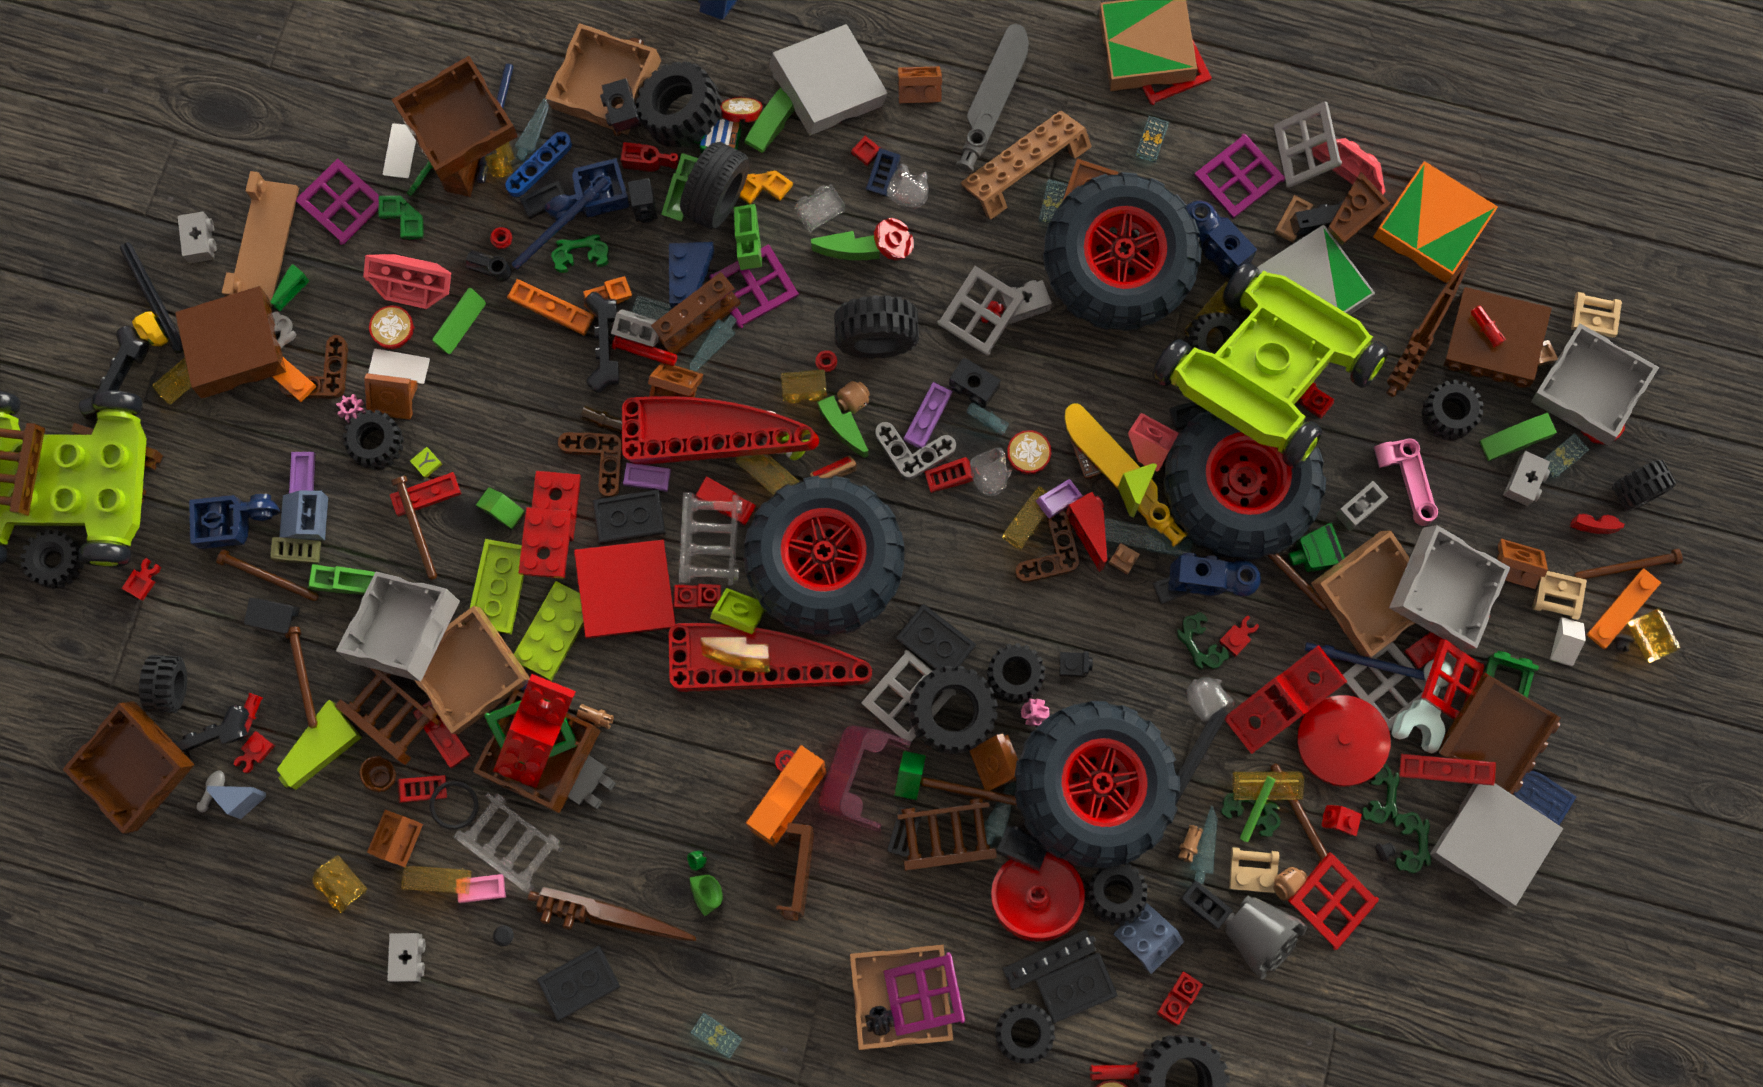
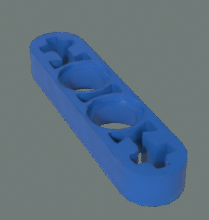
(536, 162)

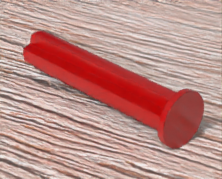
(644, 350)

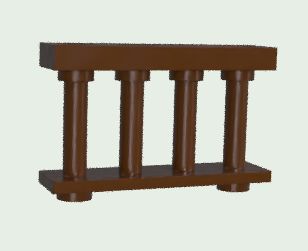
(696, 314)
(27, 469)
(383, 735)
(960, 852)

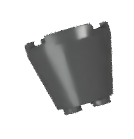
(1263, 934)

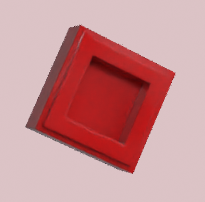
(865, 150)

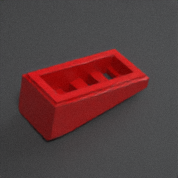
(963, 462)
(412, 781)

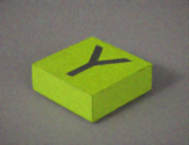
(426, 462)

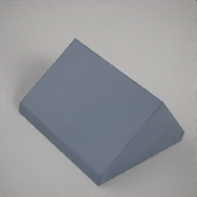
(236, 800)

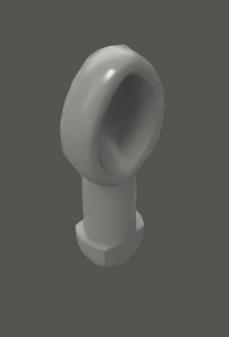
(215, 779)

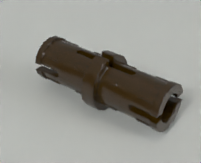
(601, 419)

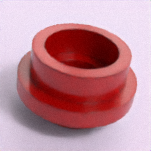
(498, 232)
(826, 355)

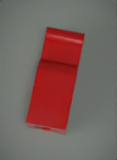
(638, 158)
(713, 491)

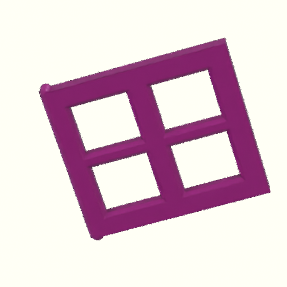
(1223, 158)
(340, 201)
(754, 286)
(924, 995)

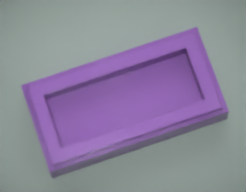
(302, 471)
(647, 477)
(1058, 498)

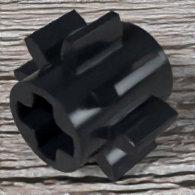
(879, 1020)

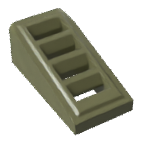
(295, 558)

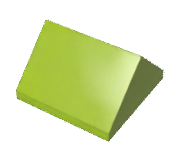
(1134, 485)

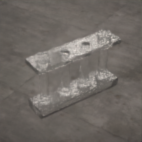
(691, 526)
(506, 864)

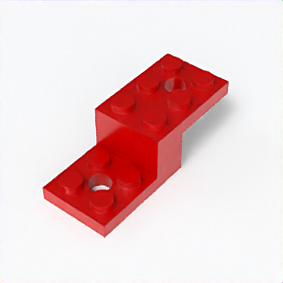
(549, 524)
(1285, 699)
(534, 731)

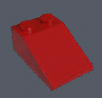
(1088, 522)

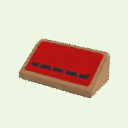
(839, 468)

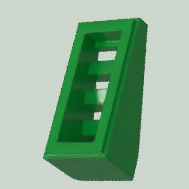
(289, 287)

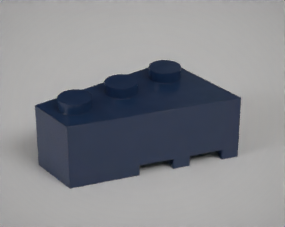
(687, 269)

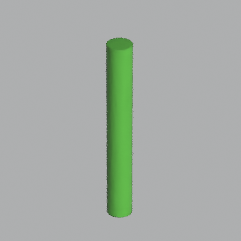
(1257, 809)

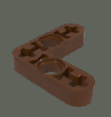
(325, 381)
(606, 455)
(1056, 559)

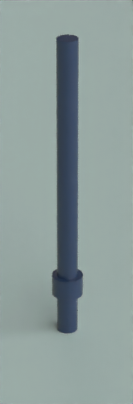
(501, 99)
(590, 195)
(1366, 661)

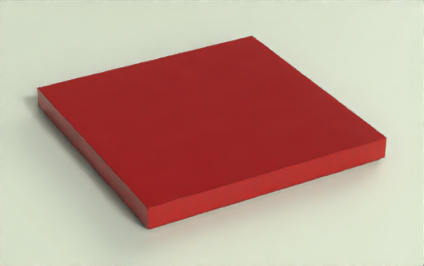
(624, 588)

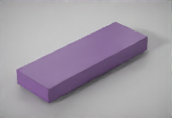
(927, 416)

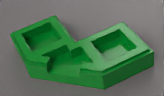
(397, 208)

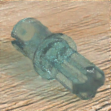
(987, 418)

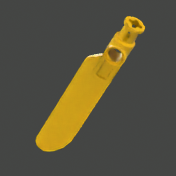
(1114, 463)

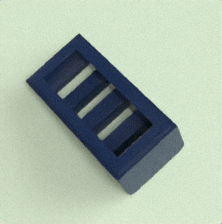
(878, 162)

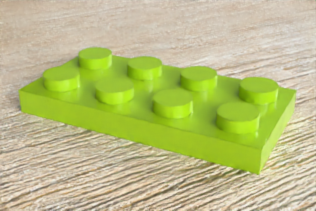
(499, 584)
(551, 632)

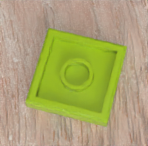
(738, 611)

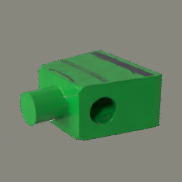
(1318, 550)

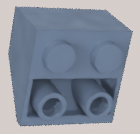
(304, 515)

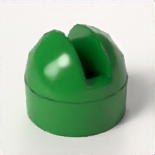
(696, 860)

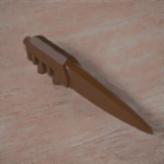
(1423, 337)
(599, 912)

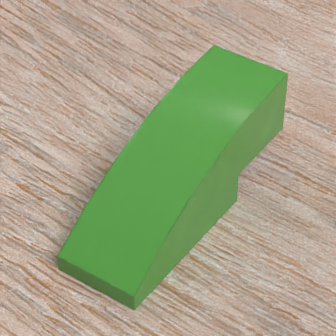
(770, 121)
(672, 203)
(747, 237)
(846, 246)
(842, 425)
(1518, 437)
(339, 579)

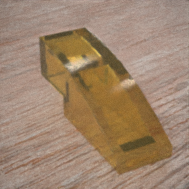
(1025, 521)
(737, 653)
(436, 880)

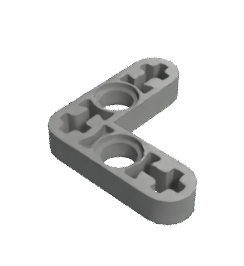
(909, 458)

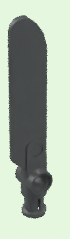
(993, 94)

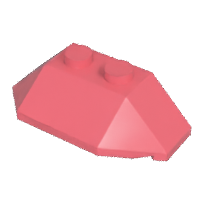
(1353, 162)
(407, 279)

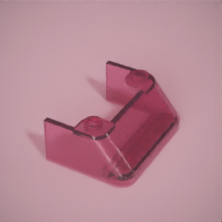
(835, 793)

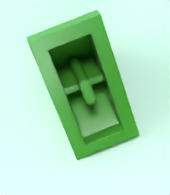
(500, 507)

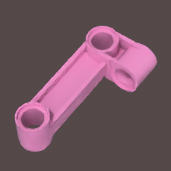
(1413, 474)

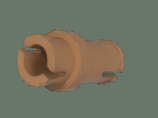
(594, 716)
(1189, 847)

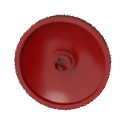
(1343, 741)
(1039, 902)

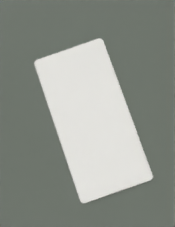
(399, 152)
(399, 365)

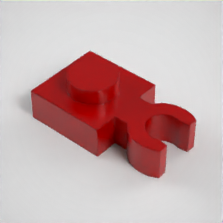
(140, 582)
(1237, 637)
(255, 750)

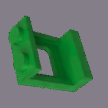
(1523, 664)

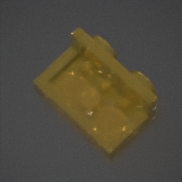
(500, 163)
(803, 385)
(1654, 635)
(338, 883)

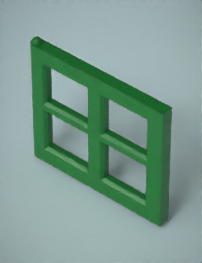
(419, 179)
(493, 717)

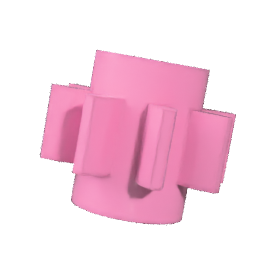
(348, 403)
(1034, 712)

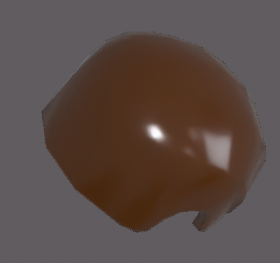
(377, 774)

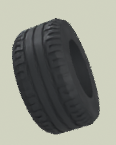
(714, 185)

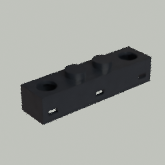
(1315, 218)

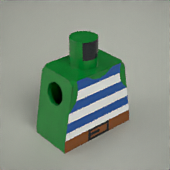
(724, 132)

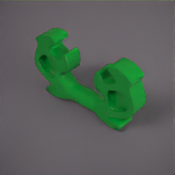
(598, 251)

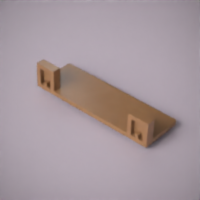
(1023, 157)
(263, 236)

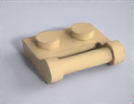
(1598, 321)
(1561, 587)
(1253, 878)

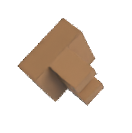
(1124, 558)

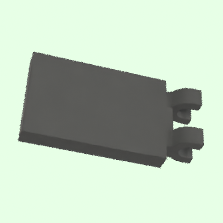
(587, 780)

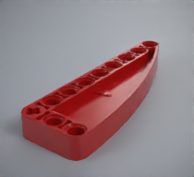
(692, 421)
(786, 655)

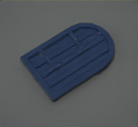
(1545, 796)

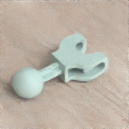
(1424, 716)

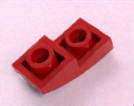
(1316, 401)
(1604, 525)
(697, 596)
(1179, 999)

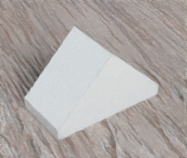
(1568, 641)

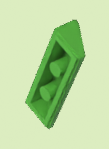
(459, 321)

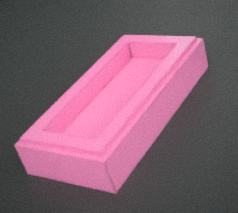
(484, 889)

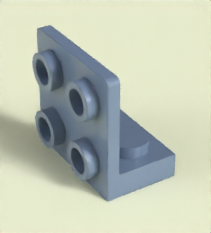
(1150, 938)

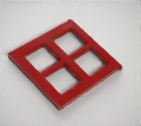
(1204, 76)
(1453, 680)
(1333, 900)

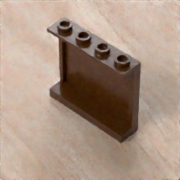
(1517, 320)
(1501, 729)
(804, 835)

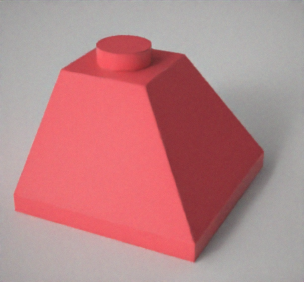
(1151, 440)

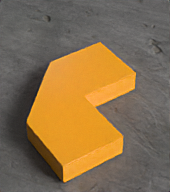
(772, 182)

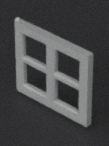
(1328, 136)
(1000, 322)
(889, 680)
(1387, 684)

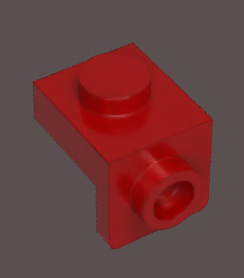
(1341, 819)

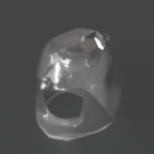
(908, 189)
(988, 475)
(1208, 697)

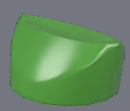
(706, 893)

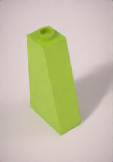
(318, 746)

